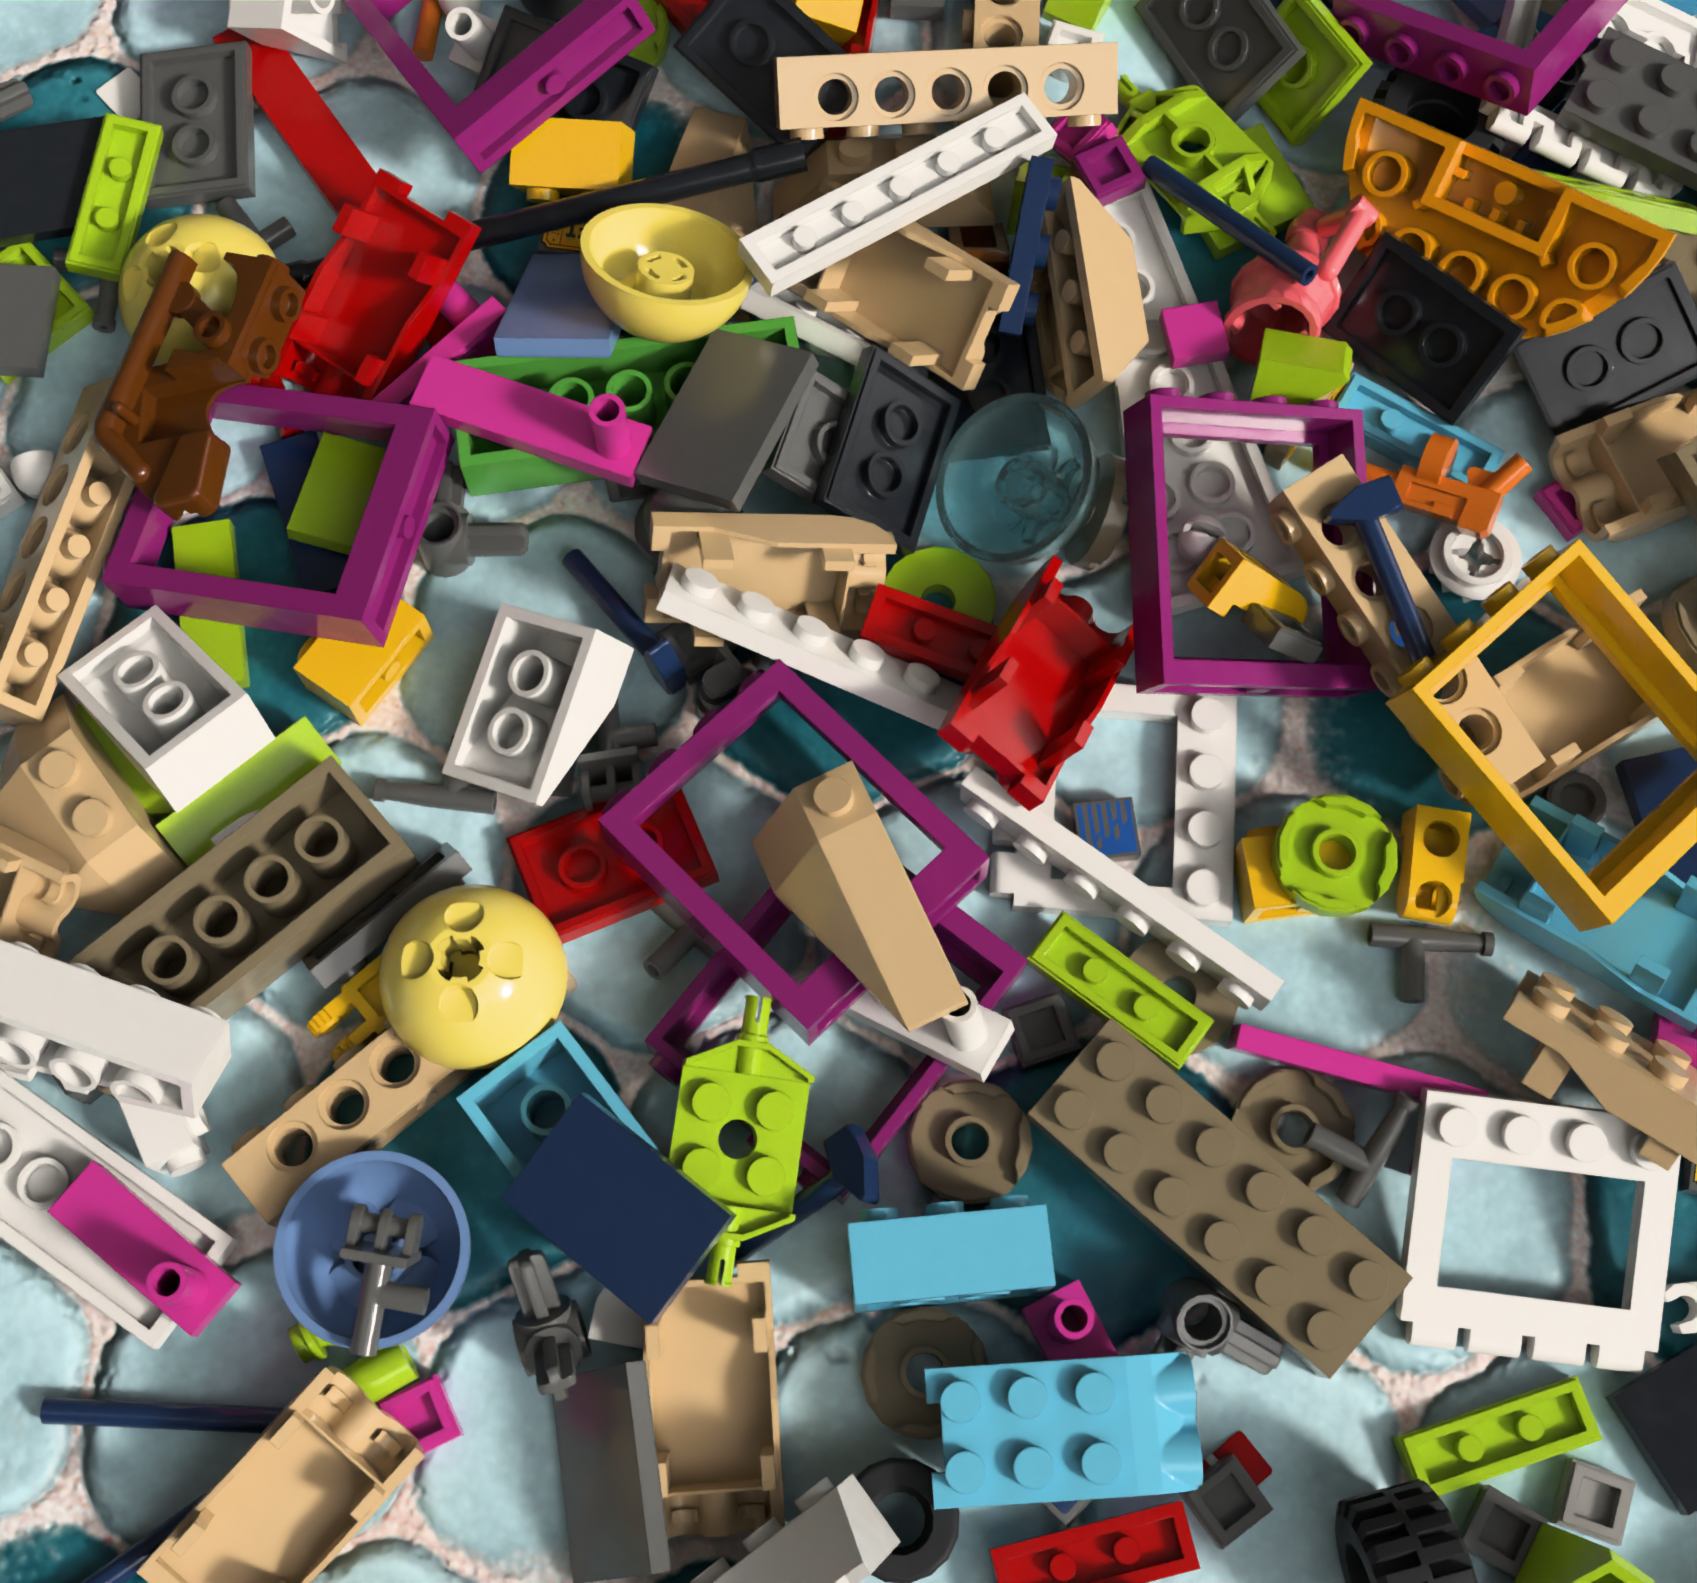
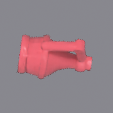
(1271, 299)

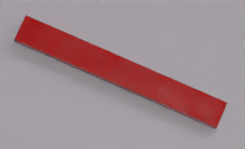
(312, 135)

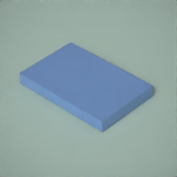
(554, 314)

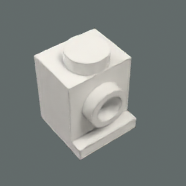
(168, 1140)

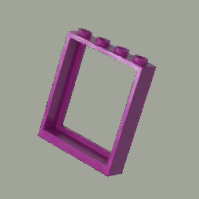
(1473, 60)
(528, 86)
(1223, 418)
(381, 550)
(966, 946)
(832, 986)

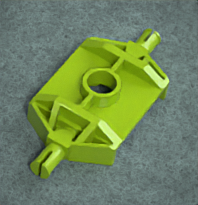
(1228, 167)
(768, 1093)

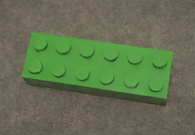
(638, 372)

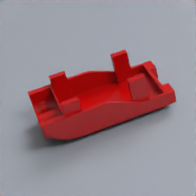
(375, 293)
(1037, 687)

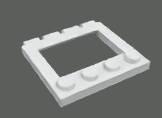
(1643, 20)
(1201, 823)
(1549, 1139)

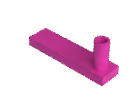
(535, 421)
(1337, 1063)

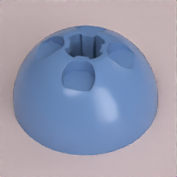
(314, 1226)

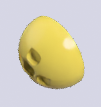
(206, 241)
(663, 270)
(493, 998)

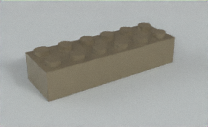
(258, 898)
(1219, 1199)

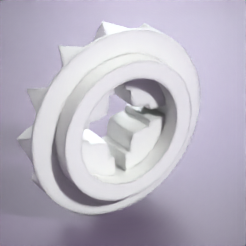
(1497, 550)

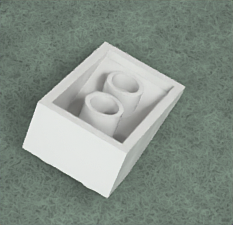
(535, 703)
(167, 707)

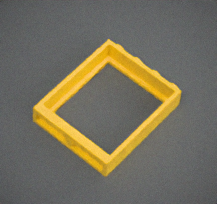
(1644, 662)

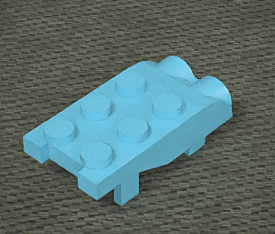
(1642, 954)
(1066, 1430)

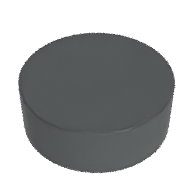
(1577, 794)

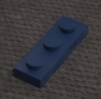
(1029, 244)

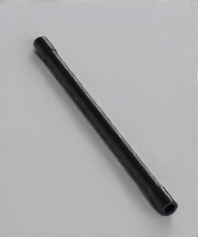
(757, 165)

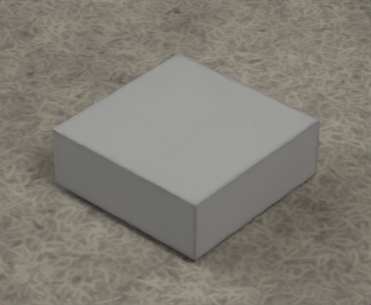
(1593, 1502)

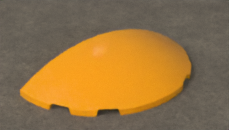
(1496, 225)

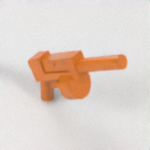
(1435, 495)

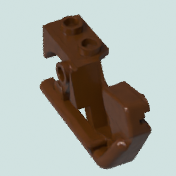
(159, 415)

